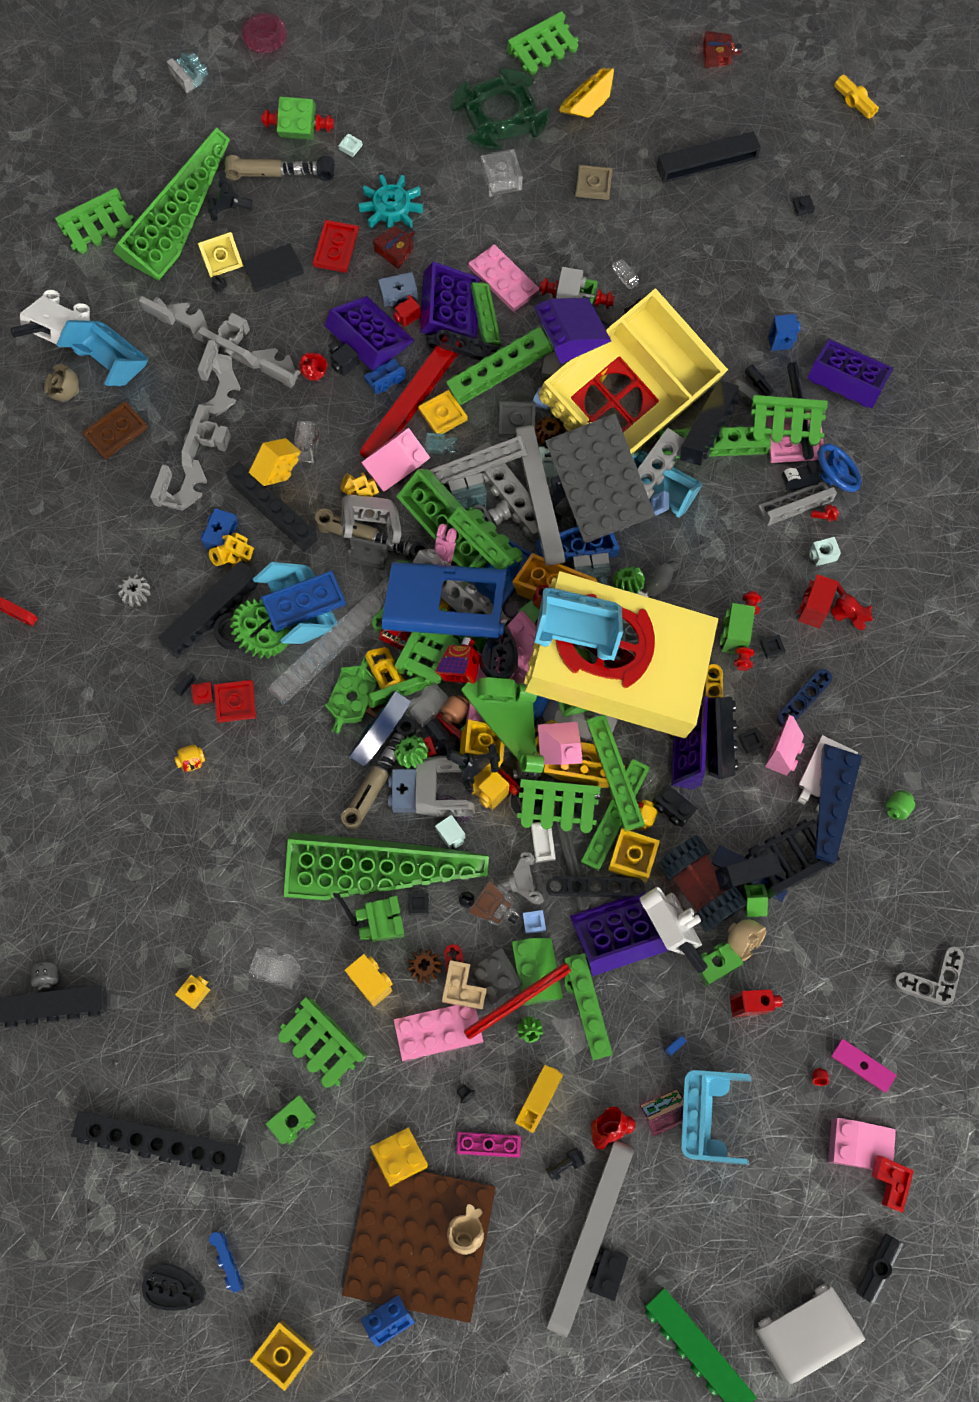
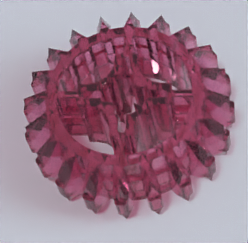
(264, 26)

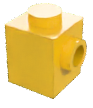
(193, 991)

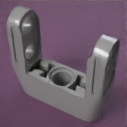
(372, 510)
(427, 790)

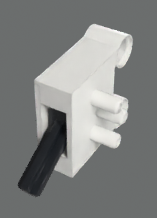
(47, 317)
(674, 925)

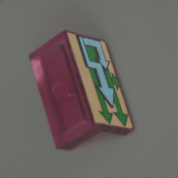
(664, 1112)

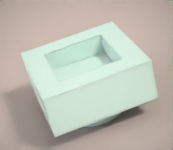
(350, 145)

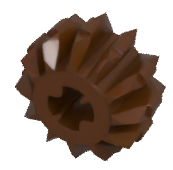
(544, 426)
(430, 969)

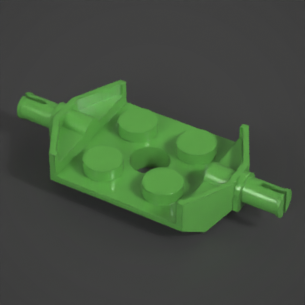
(356, 680)

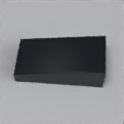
(182, 687)

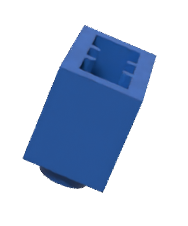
(783, 332)
(219, 524)

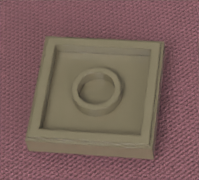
(594, 182)

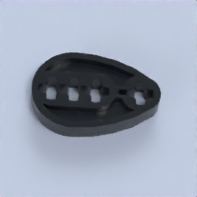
(508, 660)
(165, 1300)

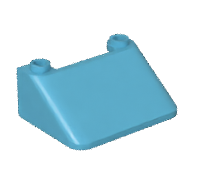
(579, 621)

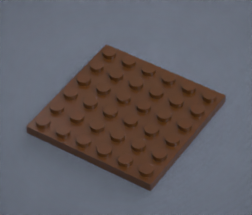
(405, 1244)

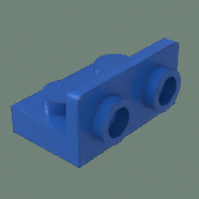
(385, 376)
(387, 1321)

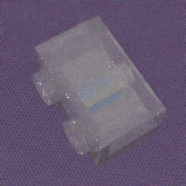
(427, 705)

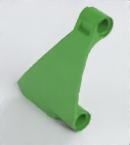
(509, 715)

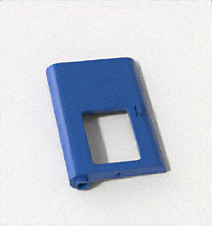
(416, 594)

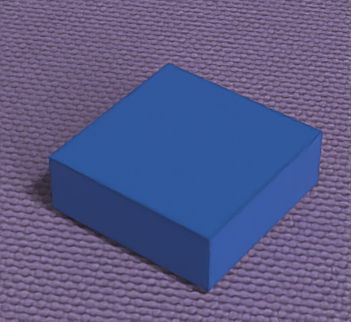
(673, 1047)

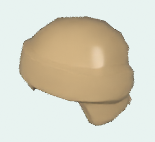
(466, 1231)

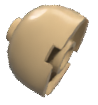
(745, 936)

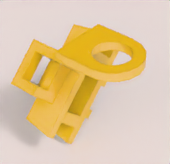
(350, 485)
(225, 552)

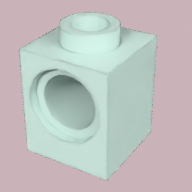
(829, 546)
(450, 832)

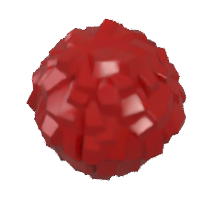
(312, 366)

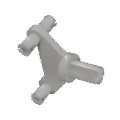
(522, 881)

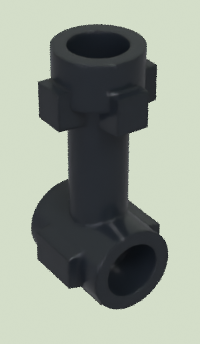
(575, 1158)

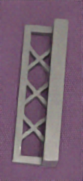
(797, 506)

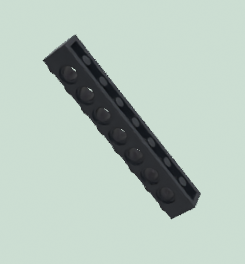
(86, 1122)

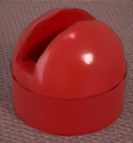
(820, 1077)

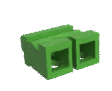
(380, 920)

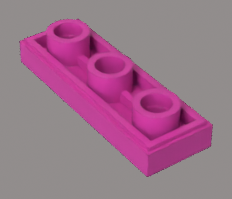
(874, 1072)
(503, 1145)

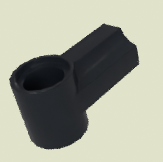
(441, 737)

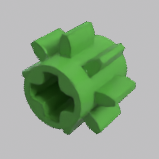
(530, 1029)

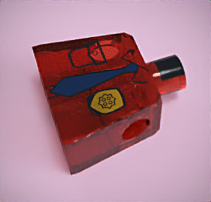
(719, 49)
(394, 245)

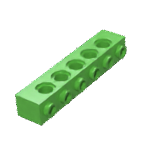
(509, 366)
(725, 447)

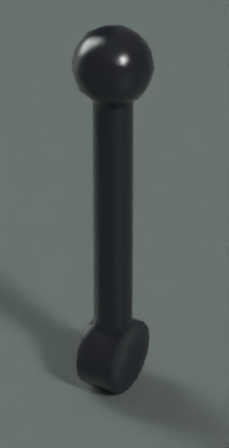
(353, 921)

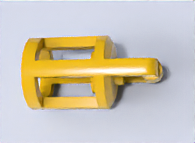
(383, 666)

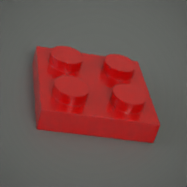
(235, 701)

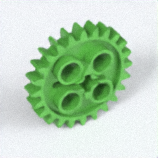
(248, 615)

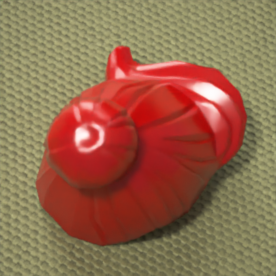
(611, 1127)

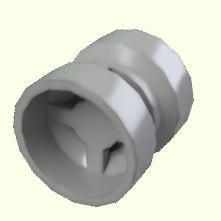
(499, 513)

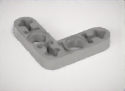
(934, 987)

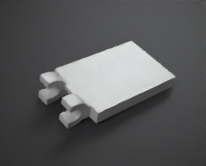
(811, 778)

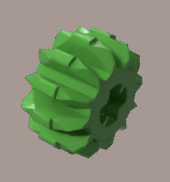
(629, 579)
(411, 751)

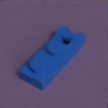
(226, 1261)

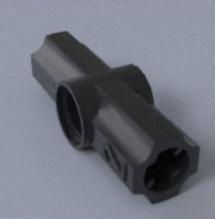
(887, 1255)

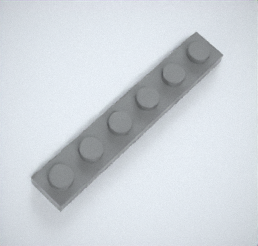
(481, 460)

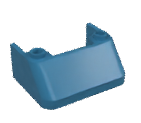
(106, 347)

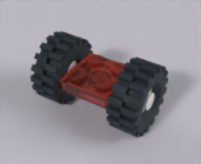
(698, 881)

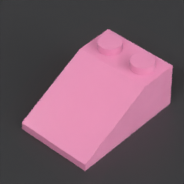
(395, 459)
(786, 747)
(859, 1143)

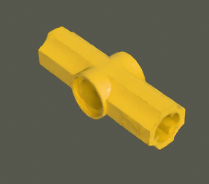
(856, 96)

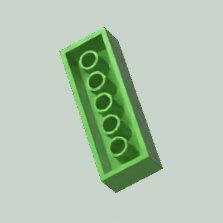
(434, 505)

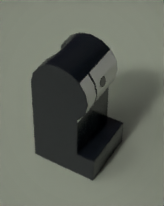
(801, 476)

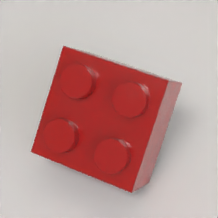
(817, 601)

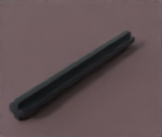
(797, 392)

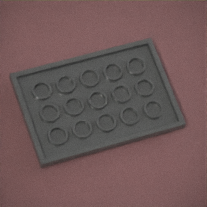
(600, 478)

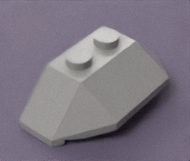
(553, 712)

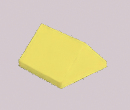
(220, 254)

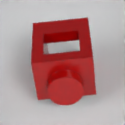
(407, 312)

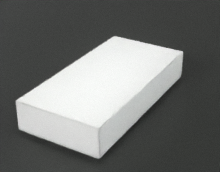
(542, 843)

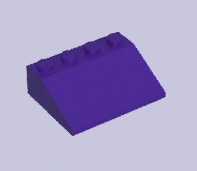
(448, 301)
(571, 327)
(368, 331)
(849, 373)
(690, 753)
(616, 934)

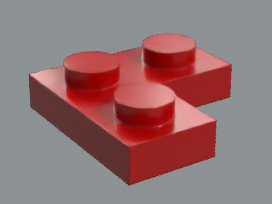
(897, 1179)

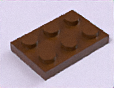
(115, 430)

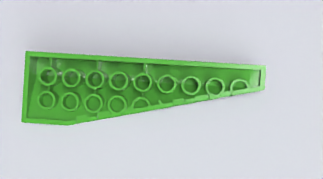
(164, 227)
(353, 866)

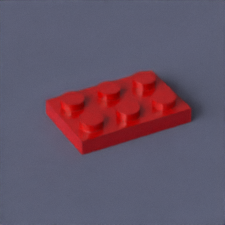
(335, 246)

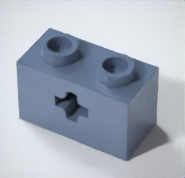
(397, 288)
(403, 802)

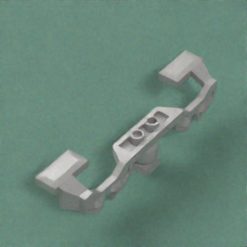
(227, 341)
(200, 432)

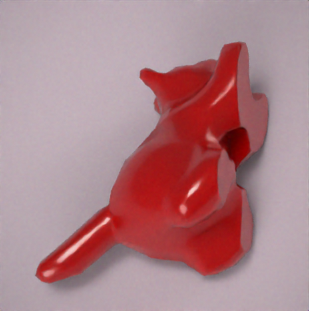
(848, 607)

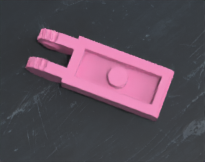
(445, 544)

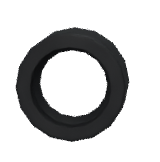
(219, 624)

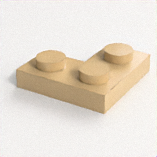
(457, 990)

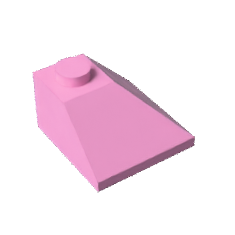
(560, 743)

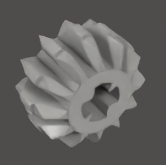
(126, 590)

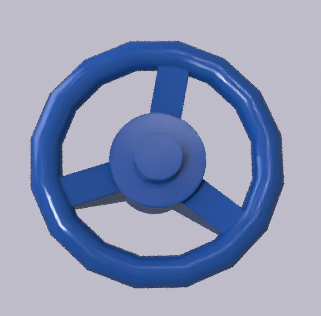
(836, 470)

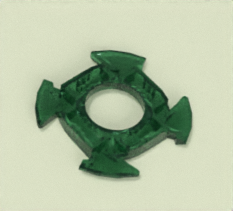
(489, 130)

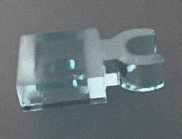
(437, 443)

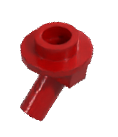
(830, 513)

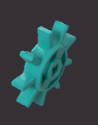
(391, 203)

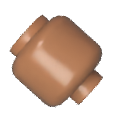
(455, 709)

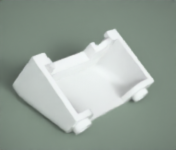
(809, 1335)

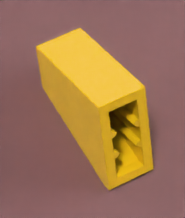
(539, 1098)

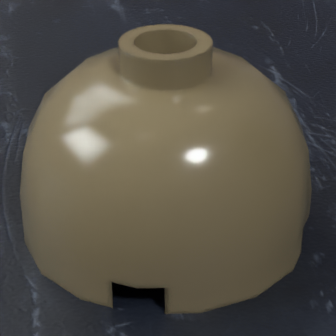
(61, 384)

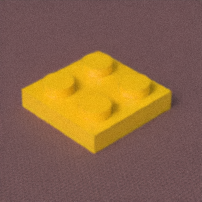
(443, 413)
(399, 1157)

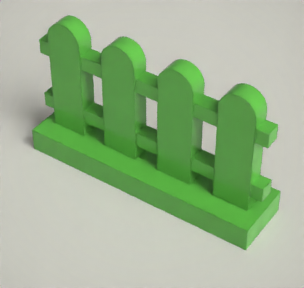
(542, 33)
(91, 211)
(799, 410)
(484, 537)
(415, 646)
(548, 800)
(317, 1032)

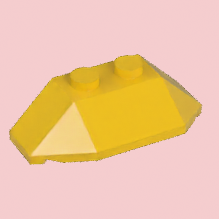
(589, 94)
(585, 773)

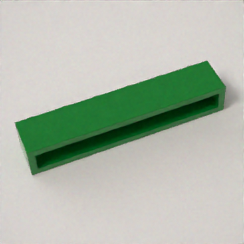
(697, 1348)

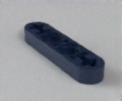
(804, 698)

